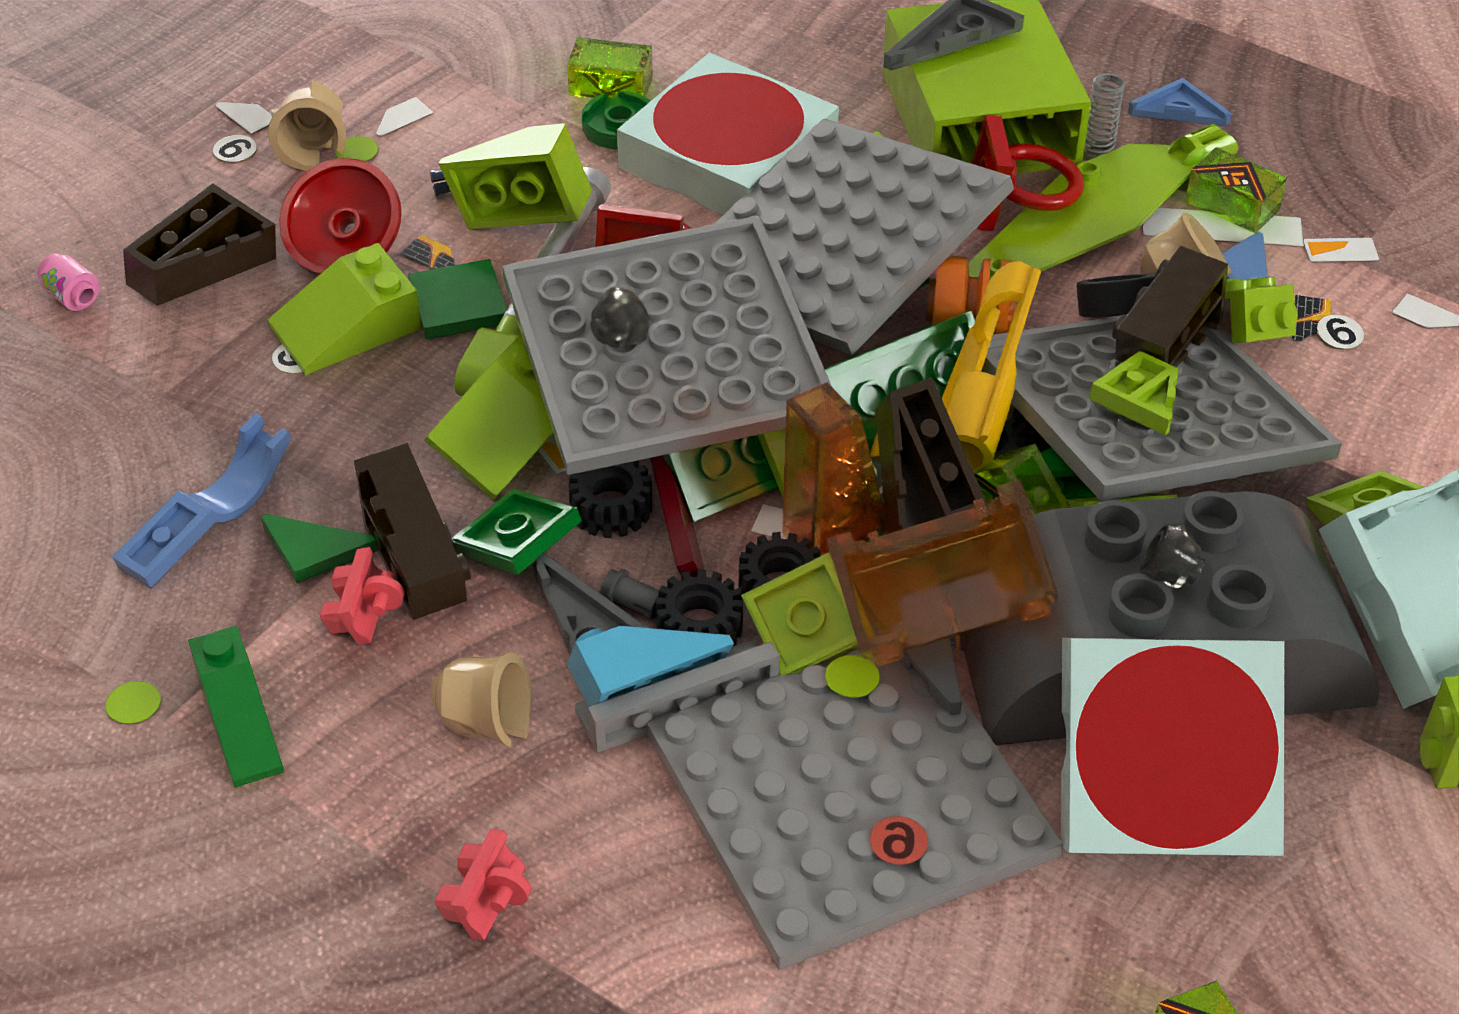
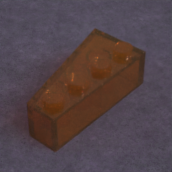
(828, 471)

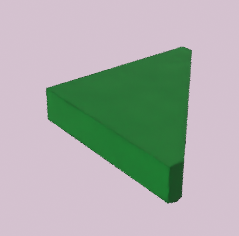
(312, 547)

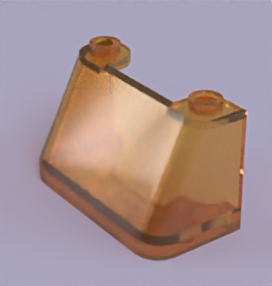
(944, 576)

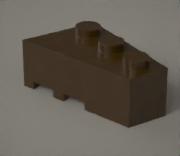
(198, 246)
(1174, 308)
(921, 459)
(410, 531)

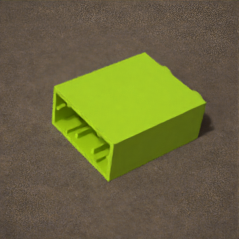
(1013, 77)

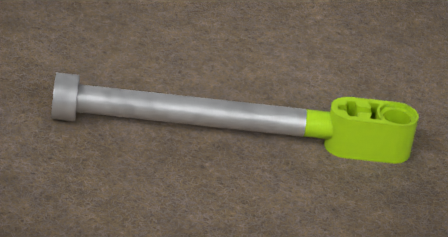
(491, 343)

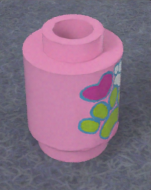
(68, 281)

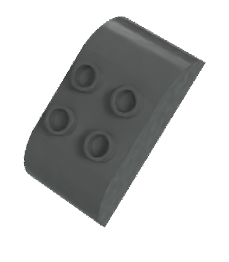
(1258, 582)

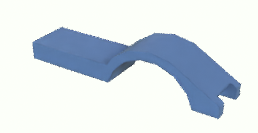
(189, 516)

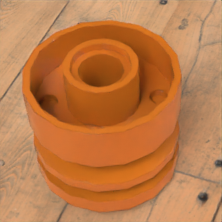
(957, 293)

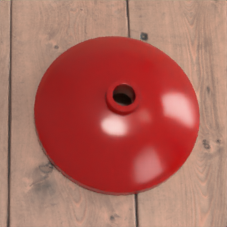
(330, 200)

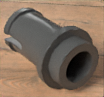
(630, 592)

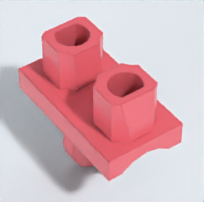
(364, 597)
(489, 884)

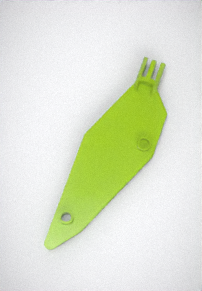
(1116, 200)

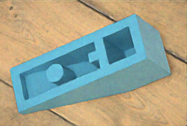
(636, 657)

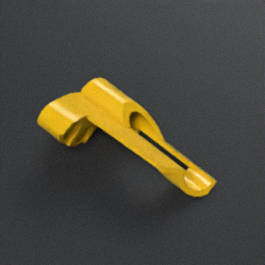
(976, 398)

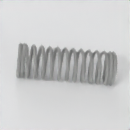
(1114, 91)

